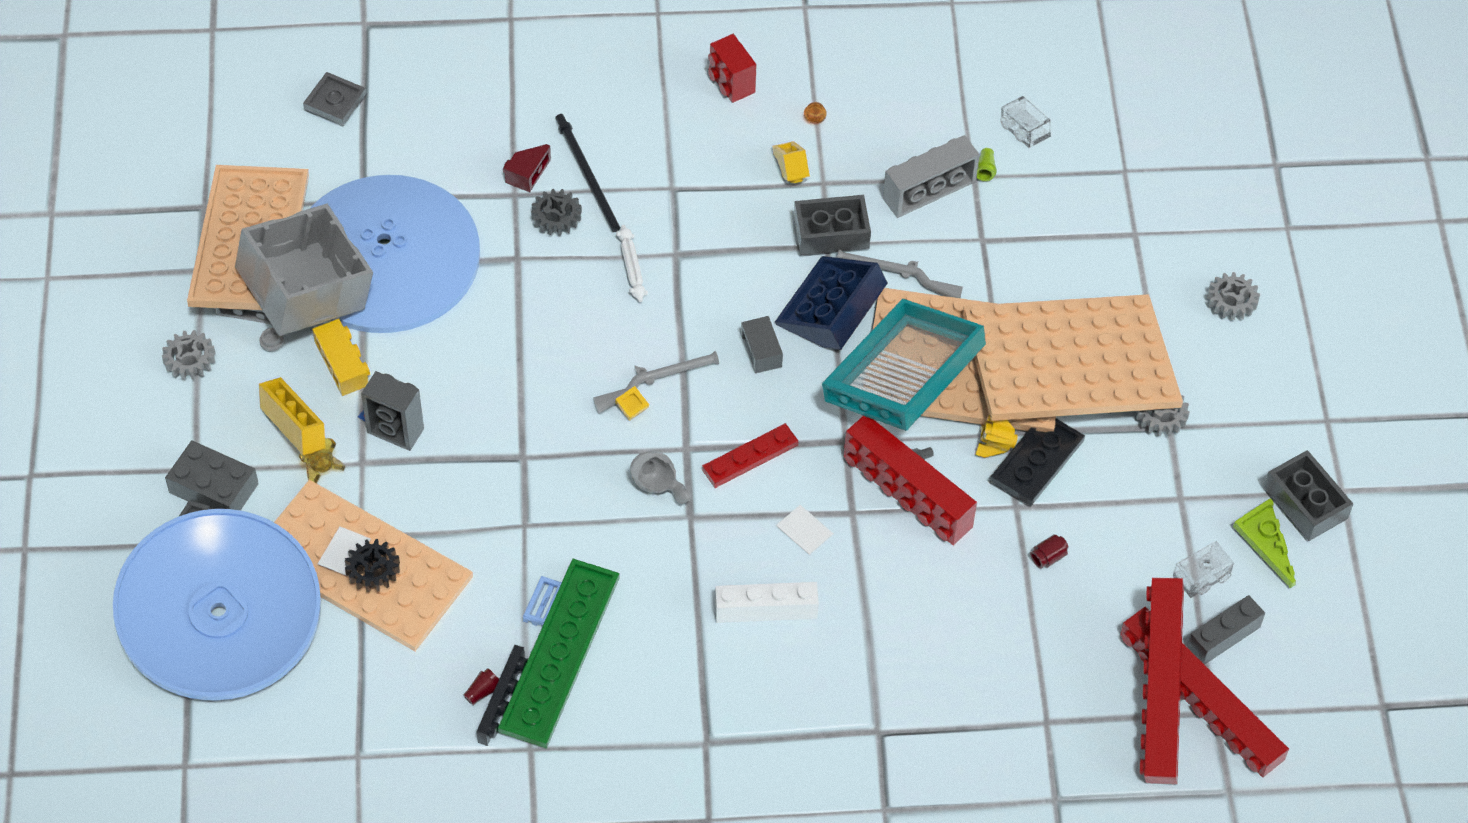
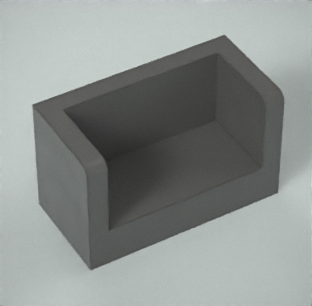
(762, 344)

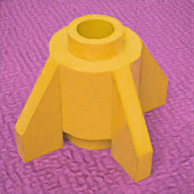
(998, 438)

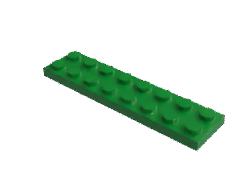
(559, 653)

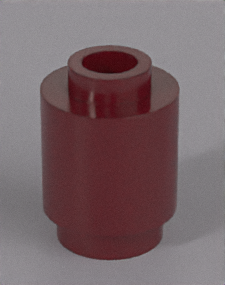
(1049, 551)

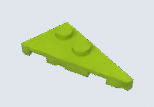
(1264, 535)

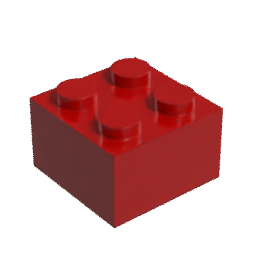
(732, 68)

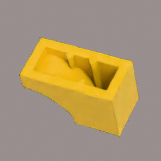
(792, 161)

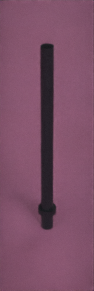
(566, 129)

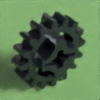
(362, 560)

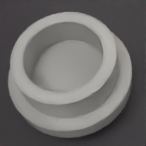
(271, 340)

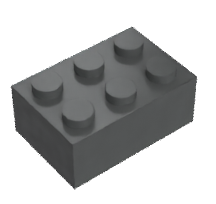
(832, 224)
(393, 410)
(211, 478)
(1308, 495)

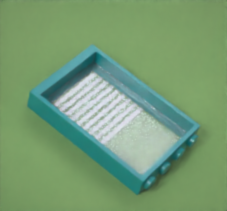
(904, 364)

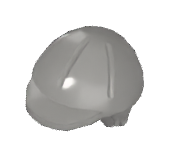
(657, 474)

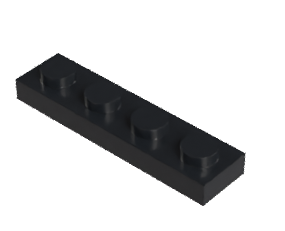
(498, 703)

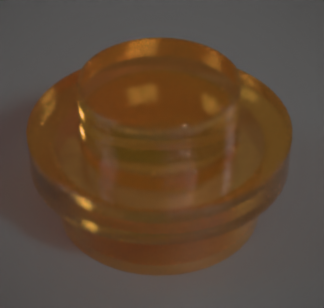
(815, 113)

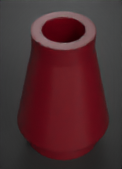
(481, 687)

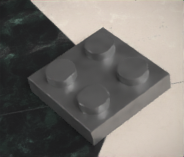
(334, 98)

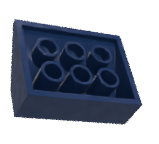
(833, 301)

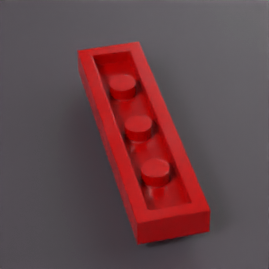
(750, 455)

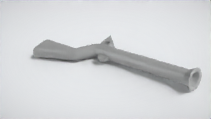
(911, 269)
(607, 400)

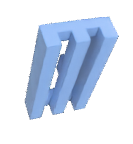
(537, 618)

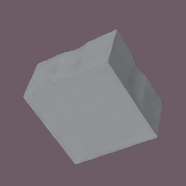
(303, 269)

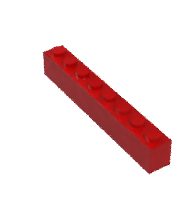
(1164, 681)
(1216, 704)

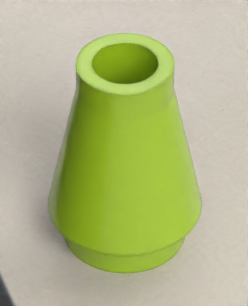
(986, 165)

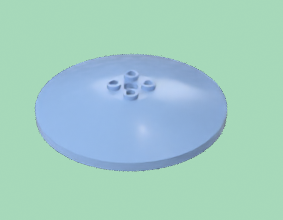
(429, 252)
(209, 563)

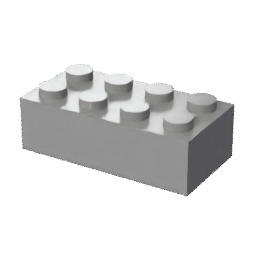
(930, 176)

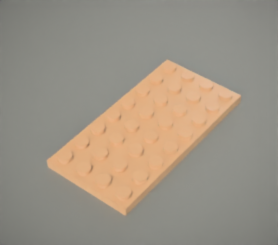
(236, 201)
(410, 604)

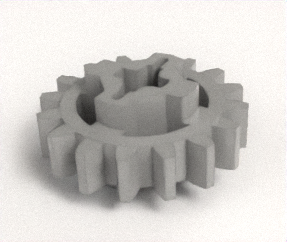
(1233, 296)
(188, 354)
(1164, 419)

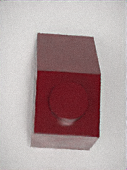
(527, 167)

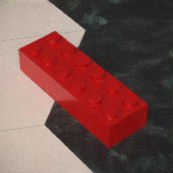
(909, 479)

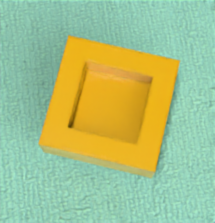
(632, 403)

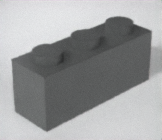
(1226, 630)

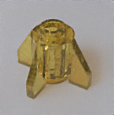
(321, 461)

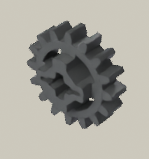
(556, 212)

